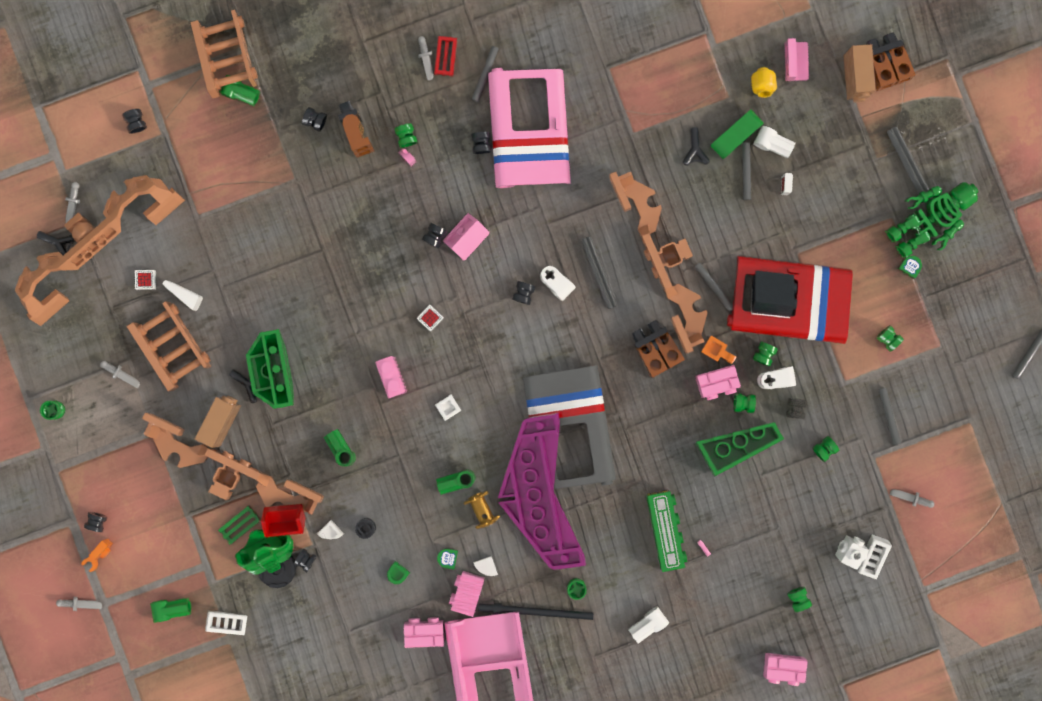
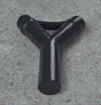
(695, 149)
(57, 241)
(245, 382)

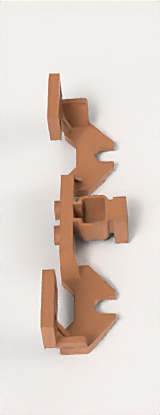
(90, 241)
(668, 255)
(228, 476)

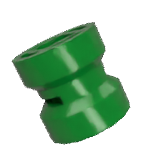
(405, 135)
(890, 338)
(765, 352)
(744, 403)
(49, 412)
(825, 448)
(574, 590)
(799, 599)

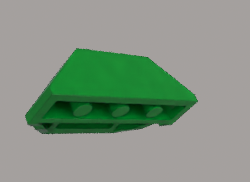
(270, 370)

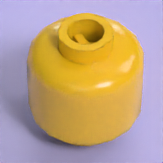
(764, 82)

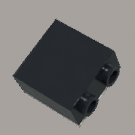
(773, 294)

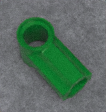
(240, 92)
(338, 447)
(453, 482)
(165, 610)

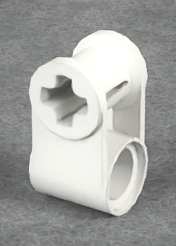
(560, 285)
(779, 378)

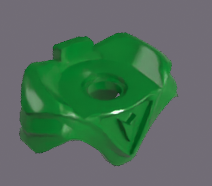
(259, 559)

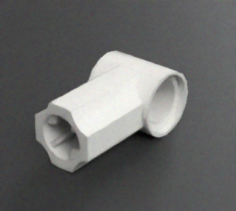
(769, 140)
(652, 622)

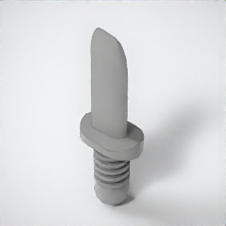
(425, 55)
(72, 201)
(120, 374)
(912, 498)
(79, 604)

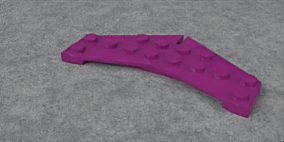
(535, 505)

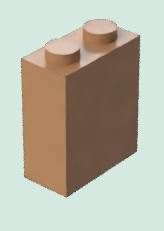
(859, 72)
(218, 421)

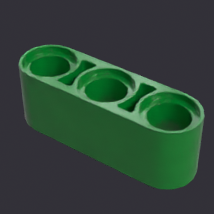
(737, 134)

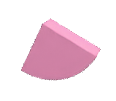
(407, 156)

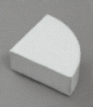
(330, 531)
(486, 566)

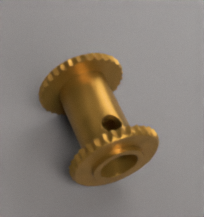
(481, 507)

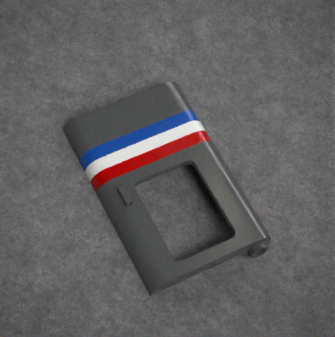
(577, 399)

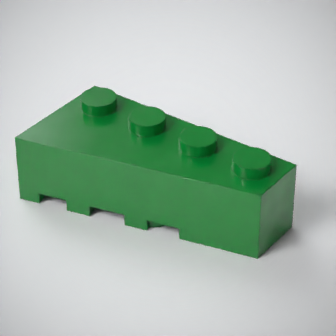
(733, 448)

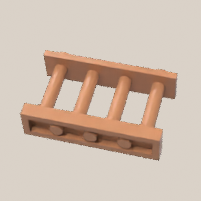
(205, 50)
(160, 363)

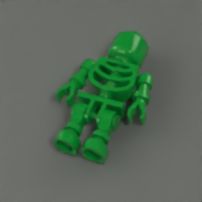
(958, 199)

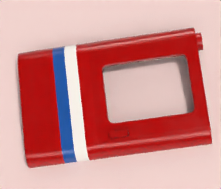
(821, 302)

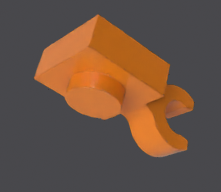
(715, 349)
(100, 551)

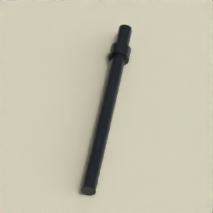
(498, 608)

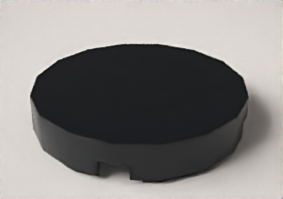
(280, 577)

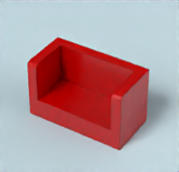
(283, 520)

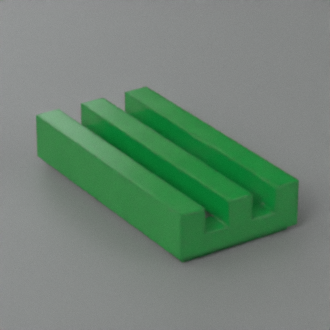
(226, 535)

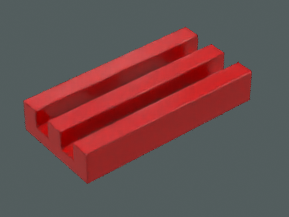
(443, 72)

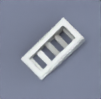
(188, 297)
(871, 546)
(209, 628)

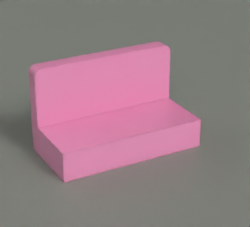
(796, 60)
(466, 236)

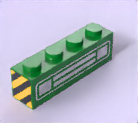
(665, 530)

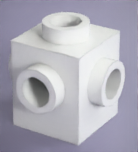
(852, 551)

